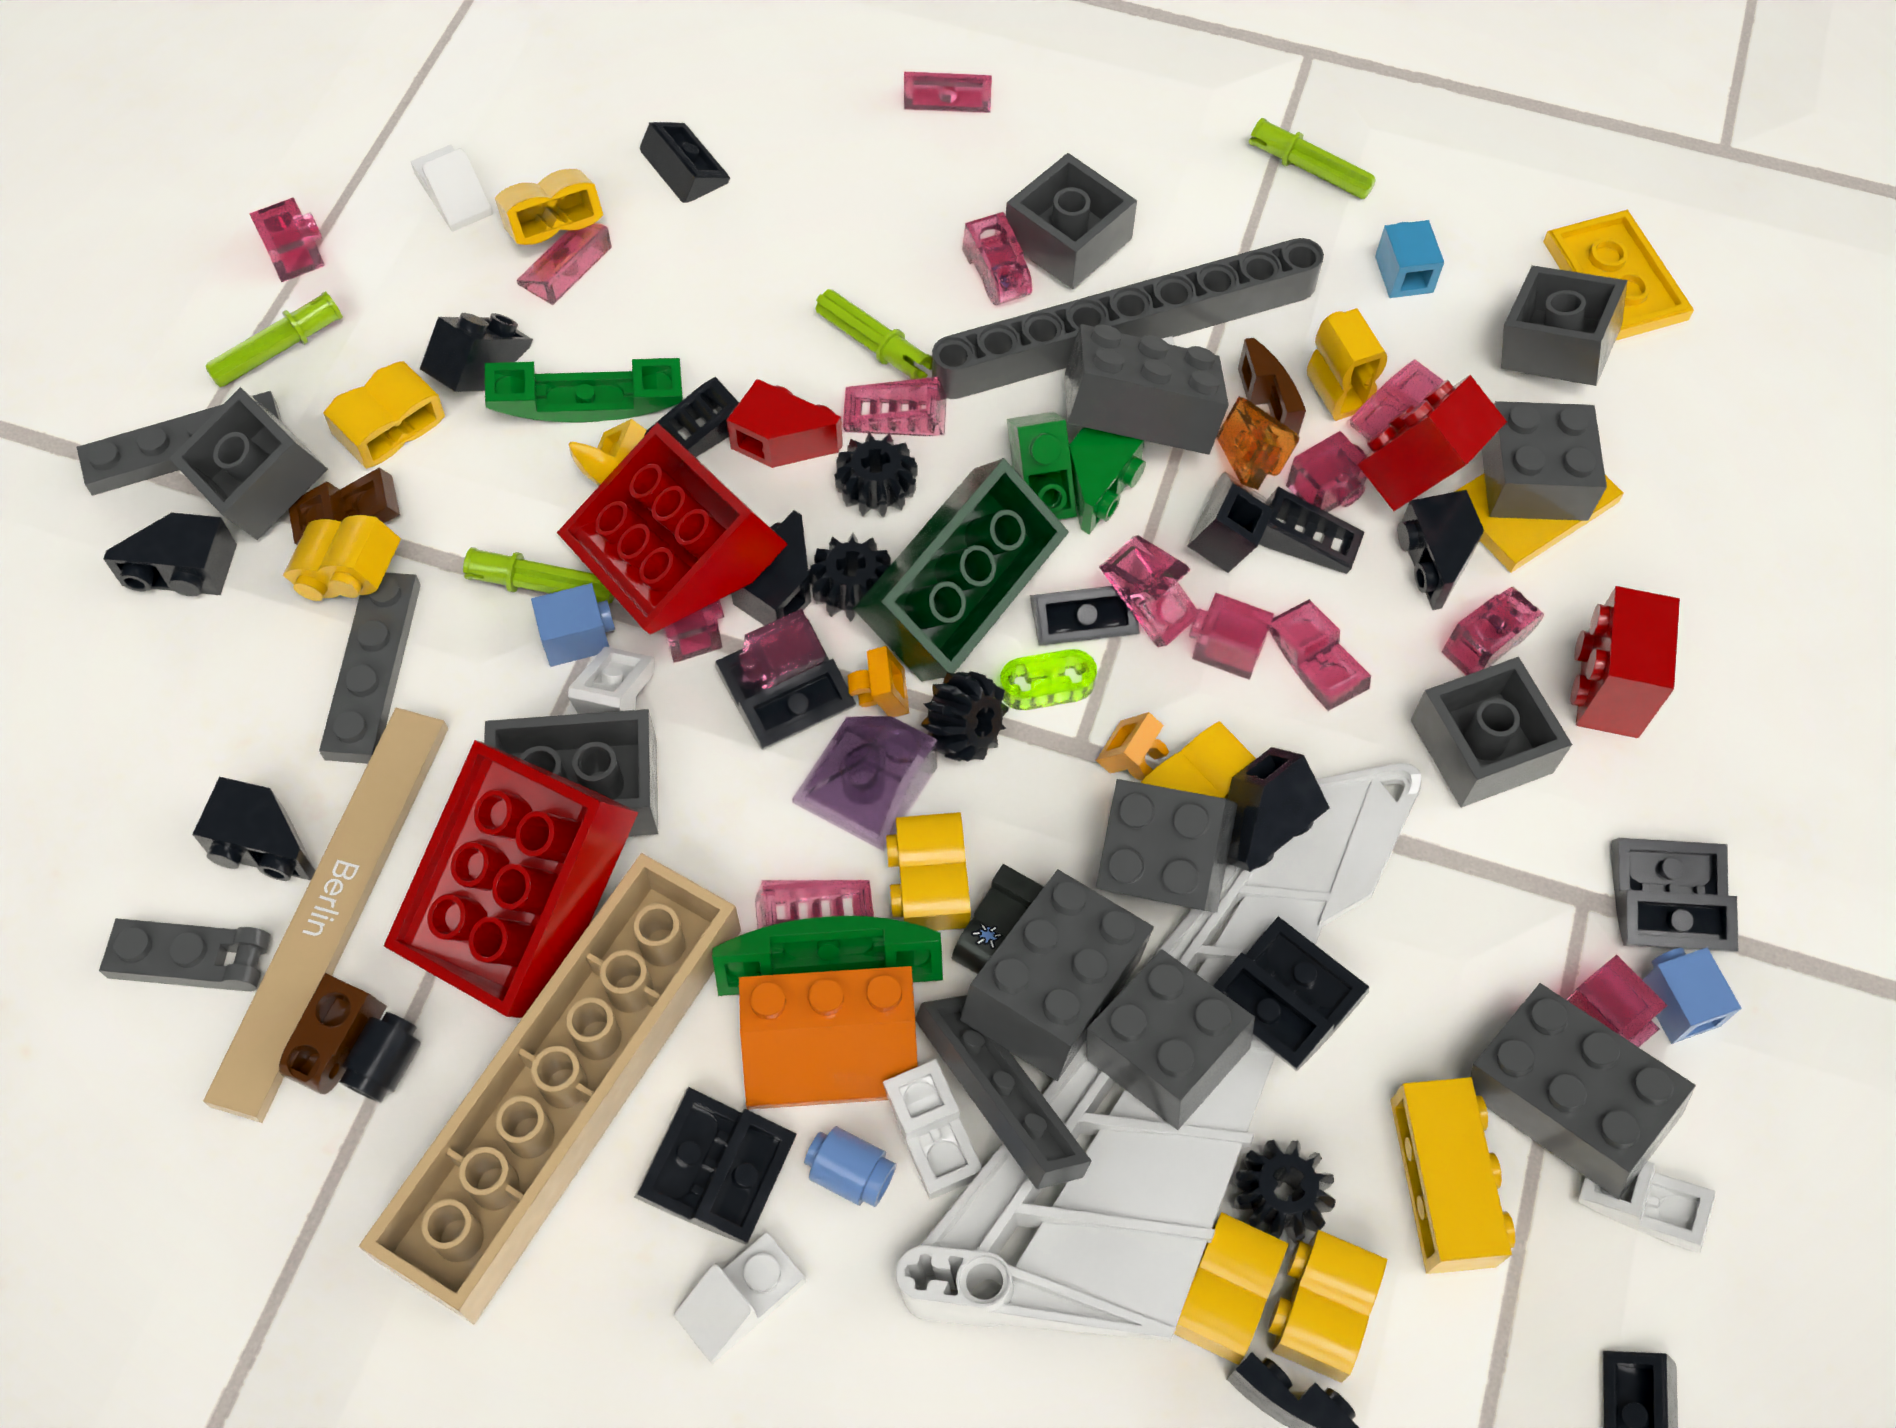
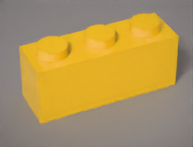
(1452, 1176)

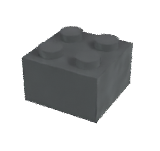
(1071, 220)
(1563, 325)
(1544, 462)
(248, 464)
(1490, 731)
(1167, 845)
(1169, 1038)

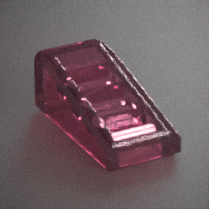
(897, 422)
(794, 892)

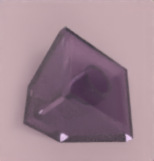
(869, 776)

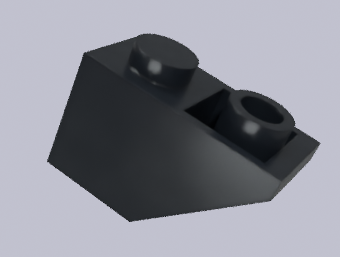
(466, 343)
(1231, 523)
(1441, 540)
(176, 555)
(784, 583)
(1275, 803)
(253, 829)

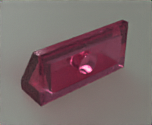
(947, 92)
(566, 262)

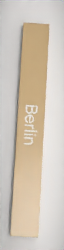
(326, 913)

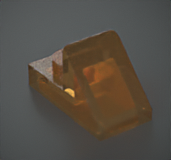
(1255, 443)

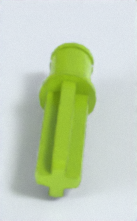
(1311, 158)
(274, 339)
(886, 343)
(517, 572)

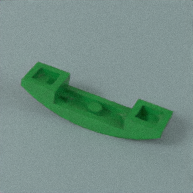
(583, 396)
(828, 945)

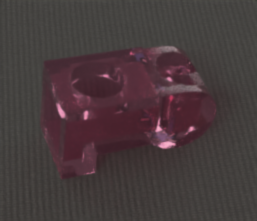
(997, 259)
(1492, 631)

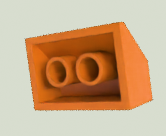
(825, 1035)

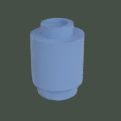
(849, 1166)

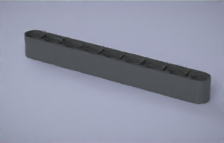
(1155, 307)

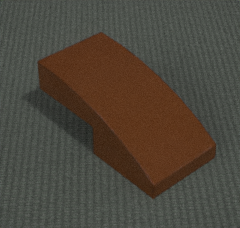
(1269, 383)
(368, 496)

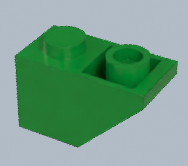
(1043, 459)
(1100, 471)

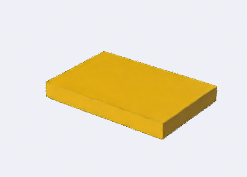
(1619, 250)
(1521, 539)

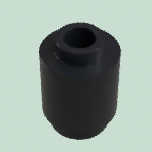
(380, 1056)

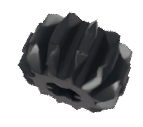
(876, 474)
(846, 573)
(965, 715)
(1269, 1172)

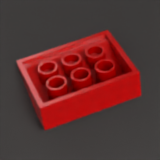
(668, 534)
(508, 879)

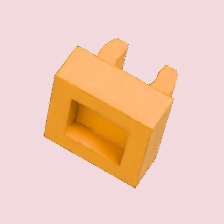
(881, 684)
(1130, 744)

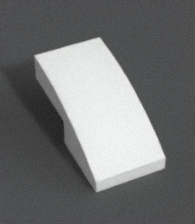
(932, 1129)
(1657, 1207)

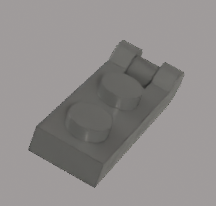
(184, 954)

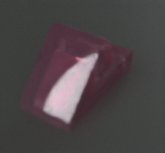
(1150, 588)

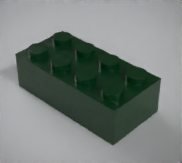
(962, 571)

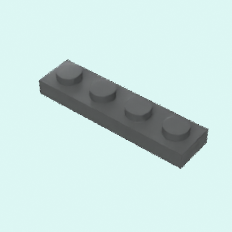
(145, 451)
(370, 670)
(1004, 1096)

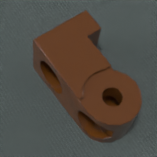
(327, 1034)

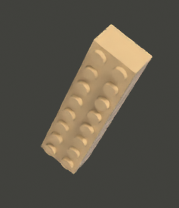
(552, 1089)

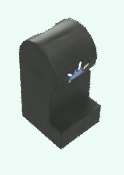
(995, 917)

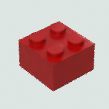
(1430, 441)
(1626, 662)

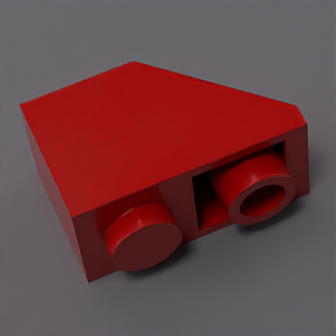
(781, 427)

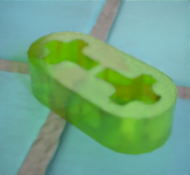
(1048, 679)

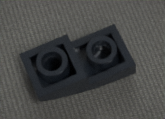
(1269, 1388)

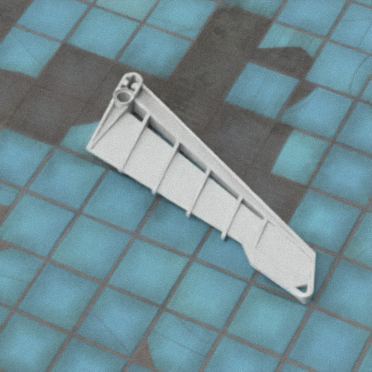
(1133, 1230)

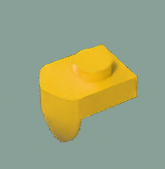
(612, 449)

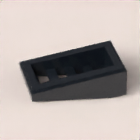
(698, 405)
(1288, 540)

